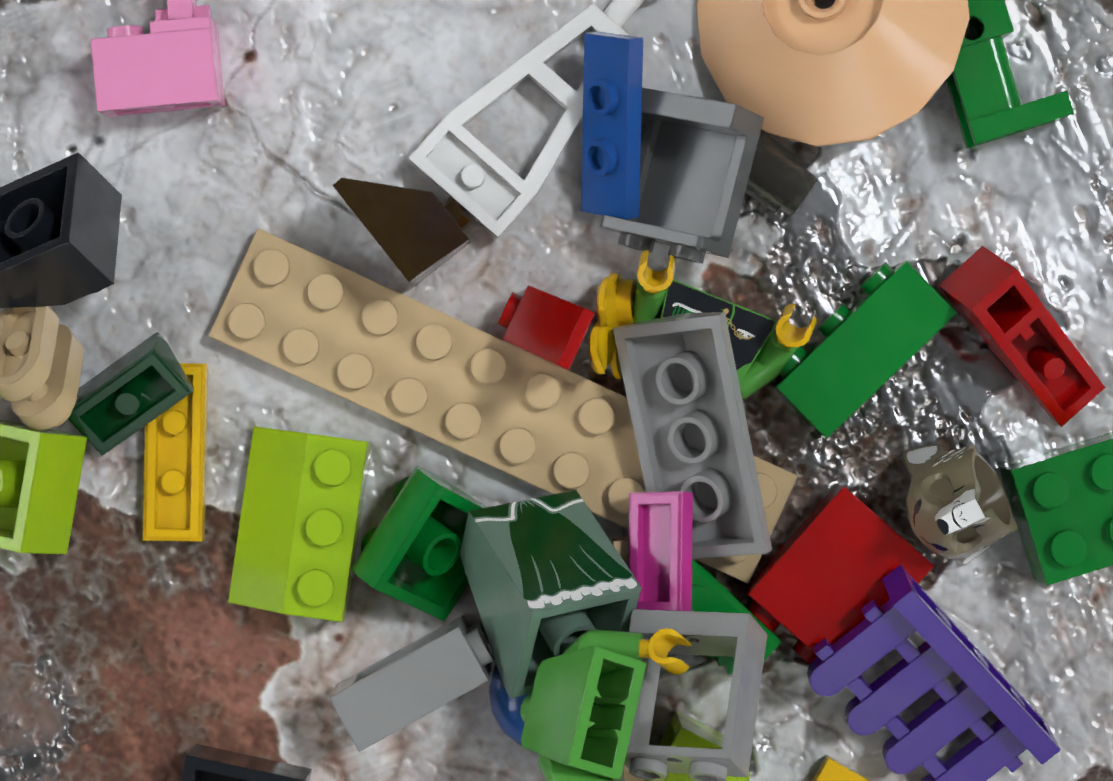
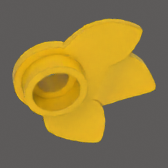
(613, 309)

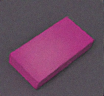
(662, 549)

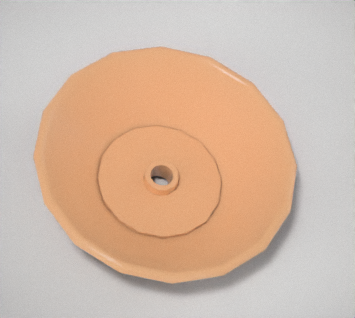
(832, 69)

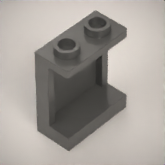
(690, 175)

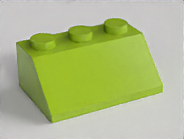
(299, 523)

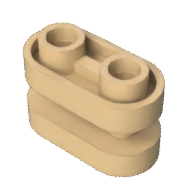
(39, 366)

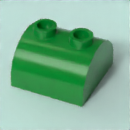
(419, 545)

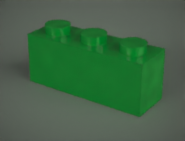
(862, 347)

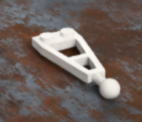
(475, 174)

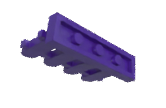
(925, 668)

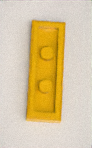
(177, 466)

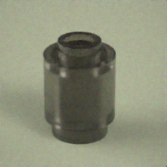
(778, 177)

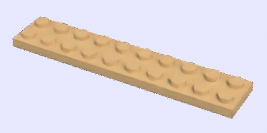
(448, 381)

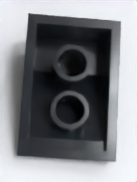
(57, 235)

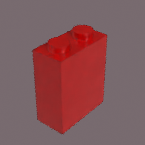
(831, 572)

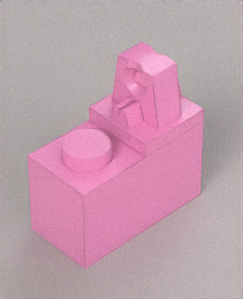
(161, 70)

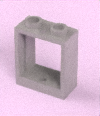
(710, 635)
(413, 681)

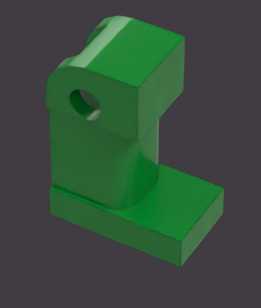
(985, 86)

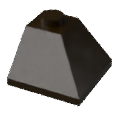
(408, 224)

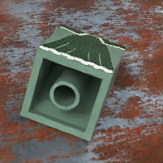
(543, 580)

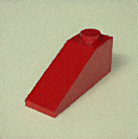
(545, 325)
(1022, 334)

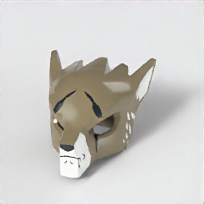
(956, 502)

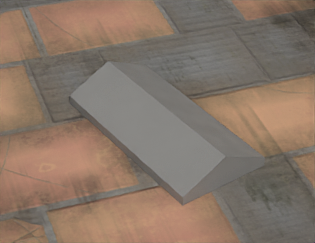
(694, 427)

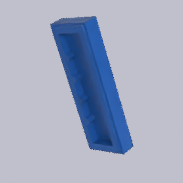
(611, 124)

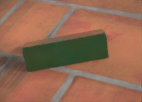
(129, 394)

